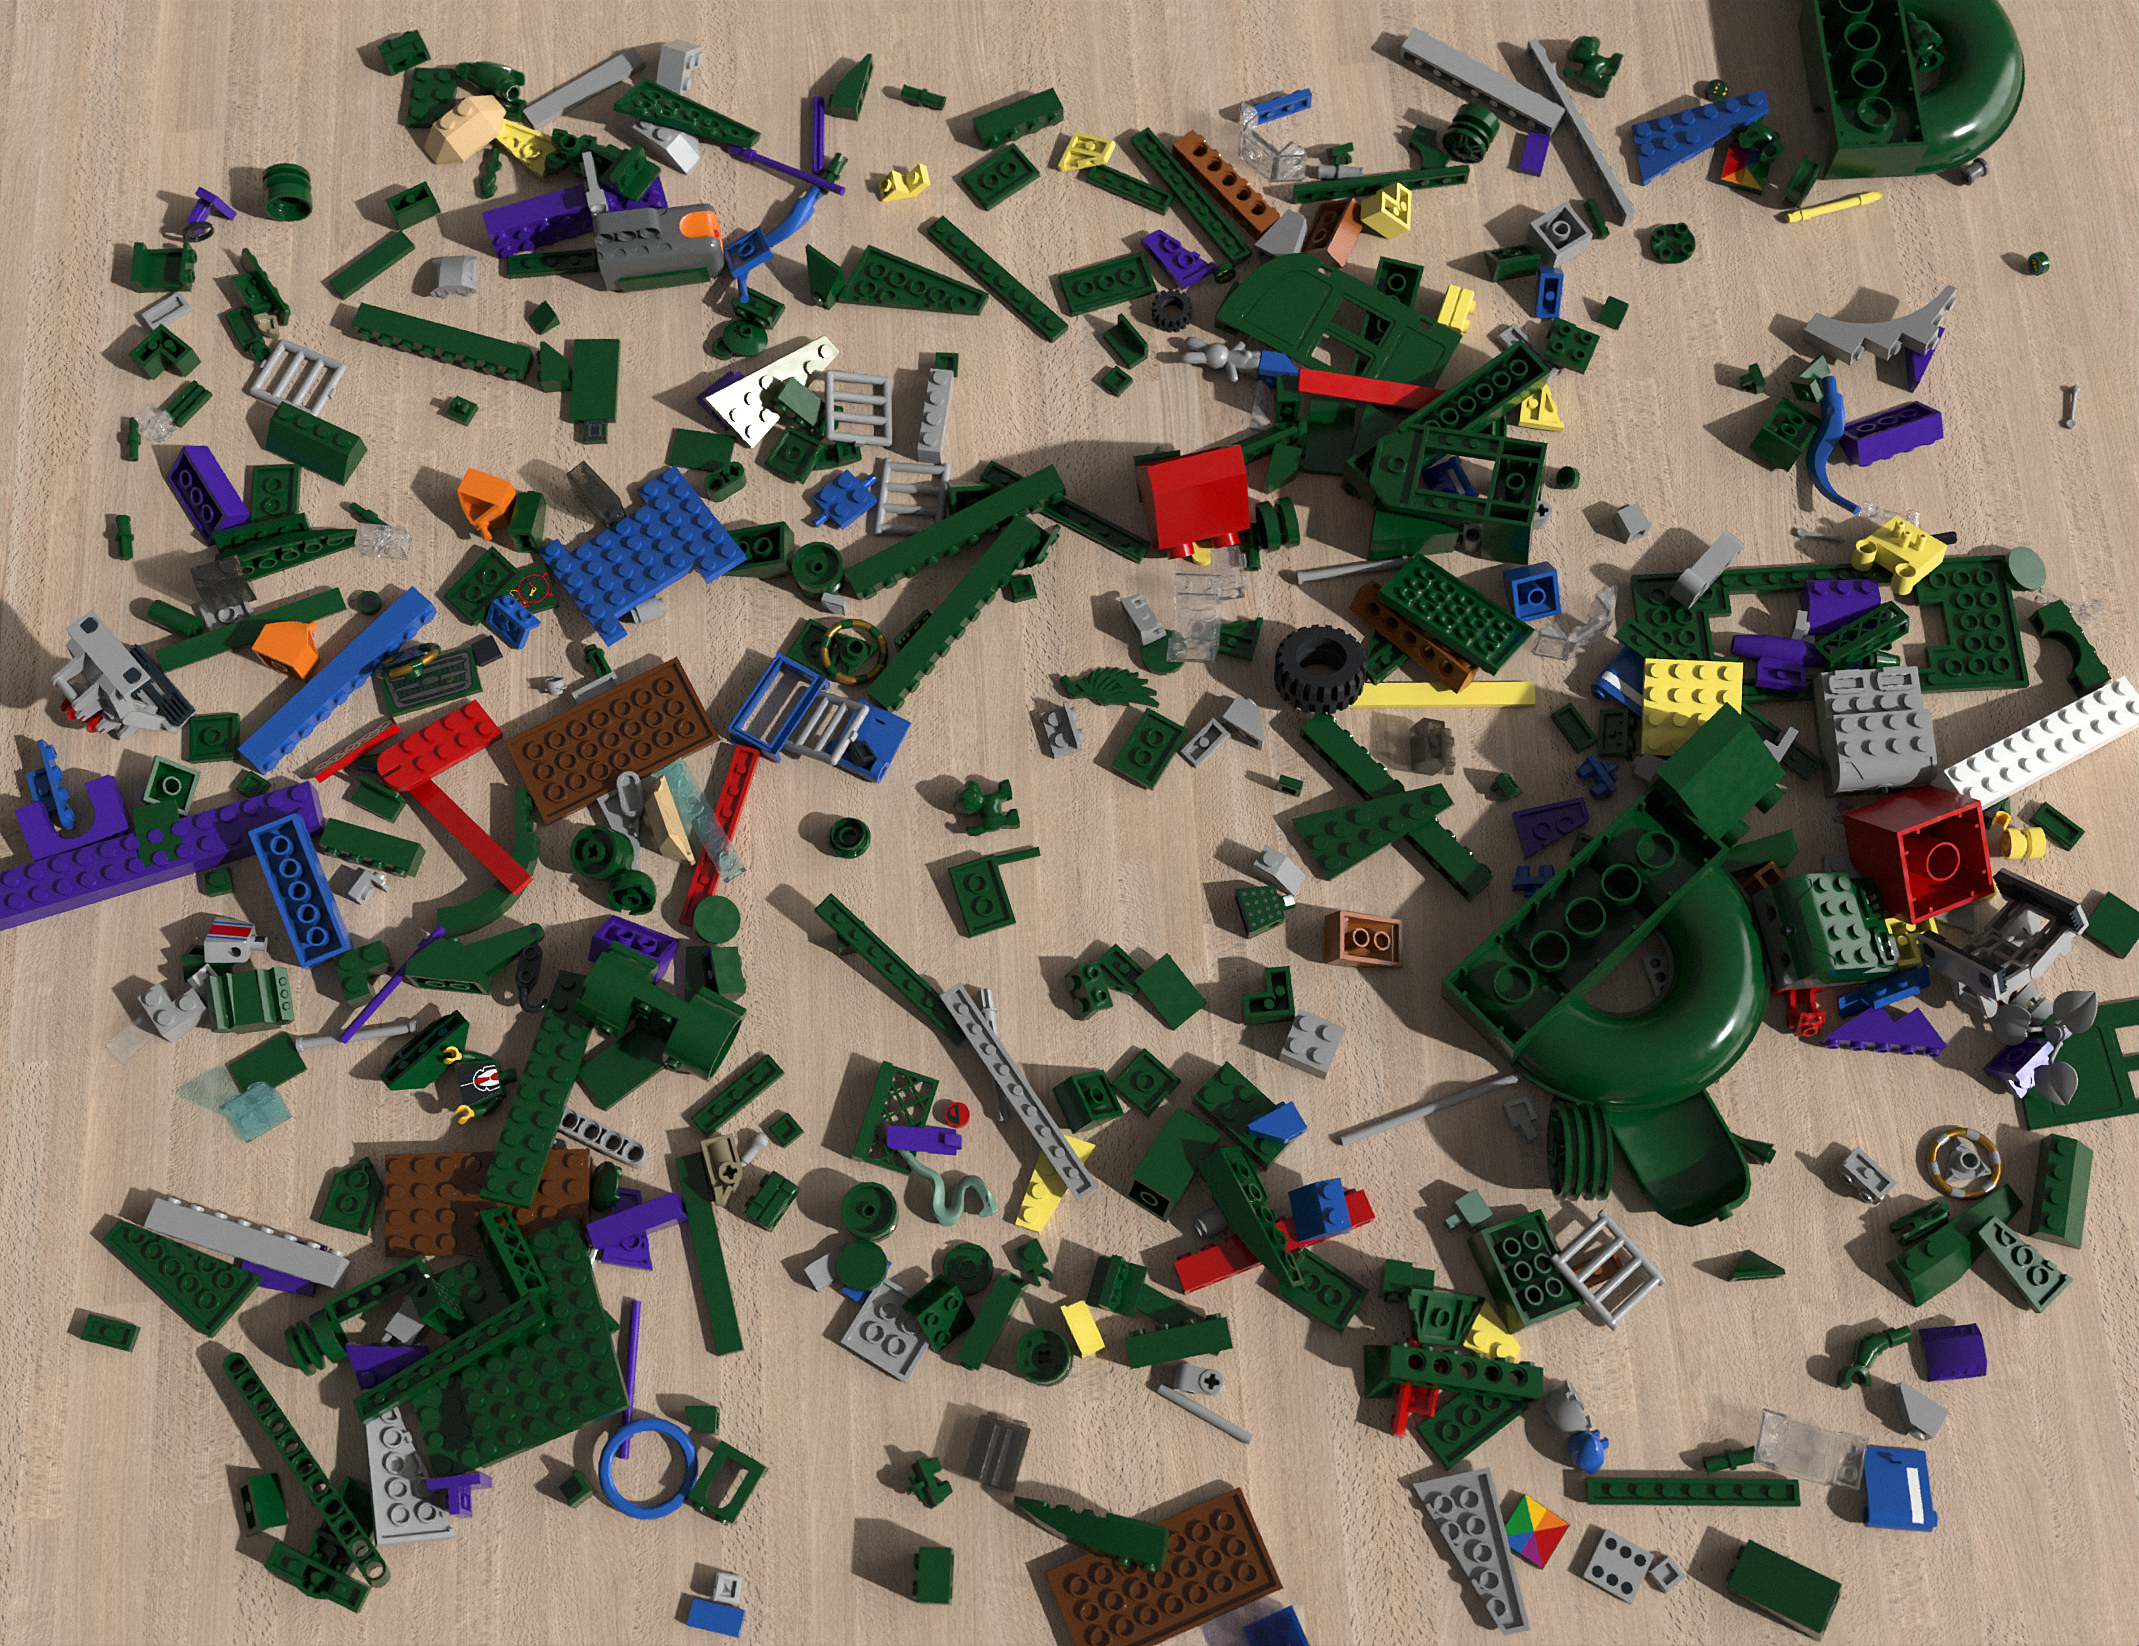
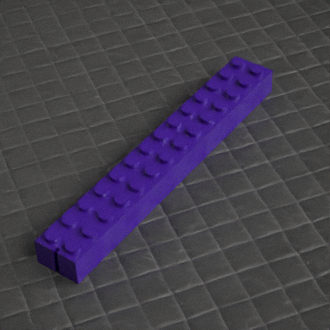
(115, 864)

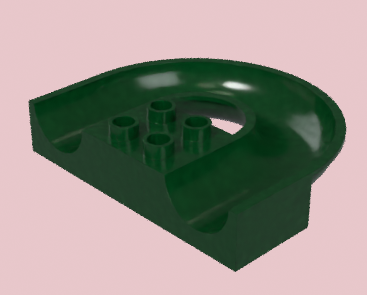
(1868, 85)
(1636, 878)

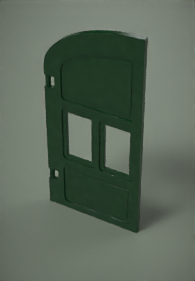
(1293, 304)
(2101, 1070)

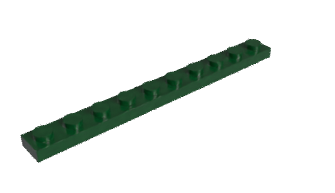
(1650, 647)

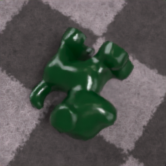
(1922, 39)
(1585, 51)
(1762, 138)
(971, 799)

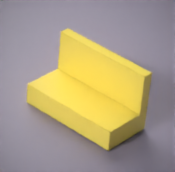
(1082, 1328)

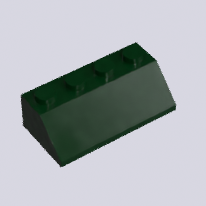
(314, 443)
(2061, 1191)

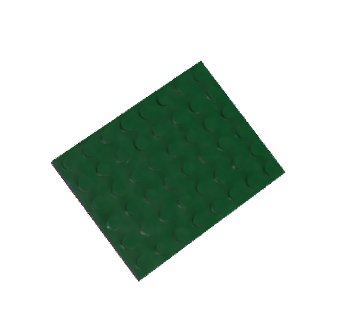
(553, 1372)

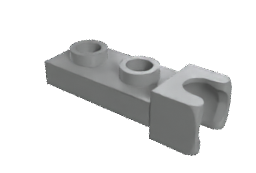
(595, 196)

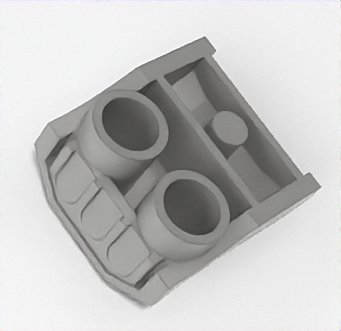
(454, 276)

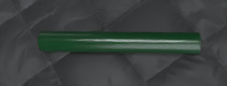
(1018, 856)

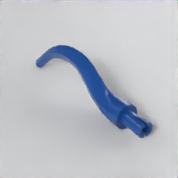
(796, 218)
(1824, 442)

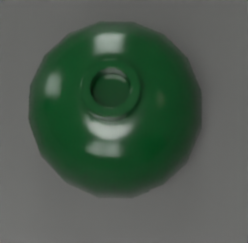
(632, 892)

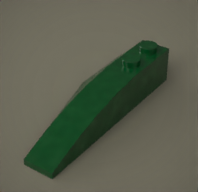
(1398, 281)
(289, 550)
(1243, 1202)
(1950, 1250)
(1112, 1537)

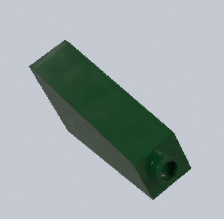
(1371, 427)
(1754, 855)
(992, 1320)

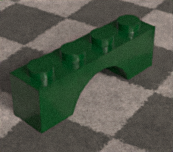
(2057, 623)

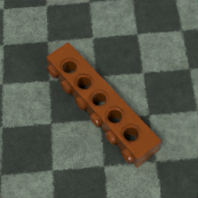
(1186, 151)
(1422, 647)

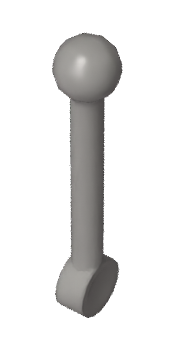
(2070, 424)
(1801, 532)

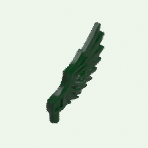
(1111, 688)

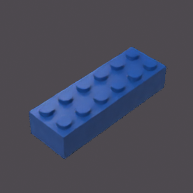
(301, 891)

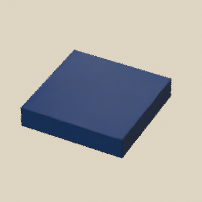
(747, 252)

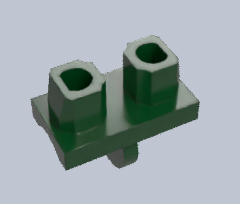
(924, 1484)

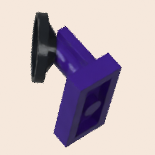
(200, 213)

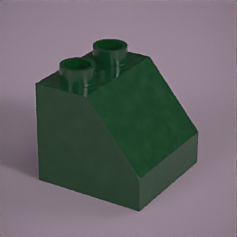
(1723, 775)

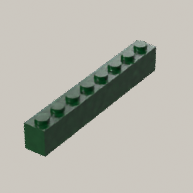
(442, 342)

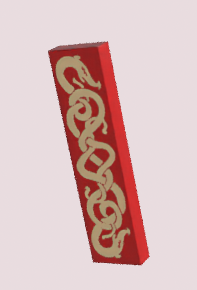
(355, 750)

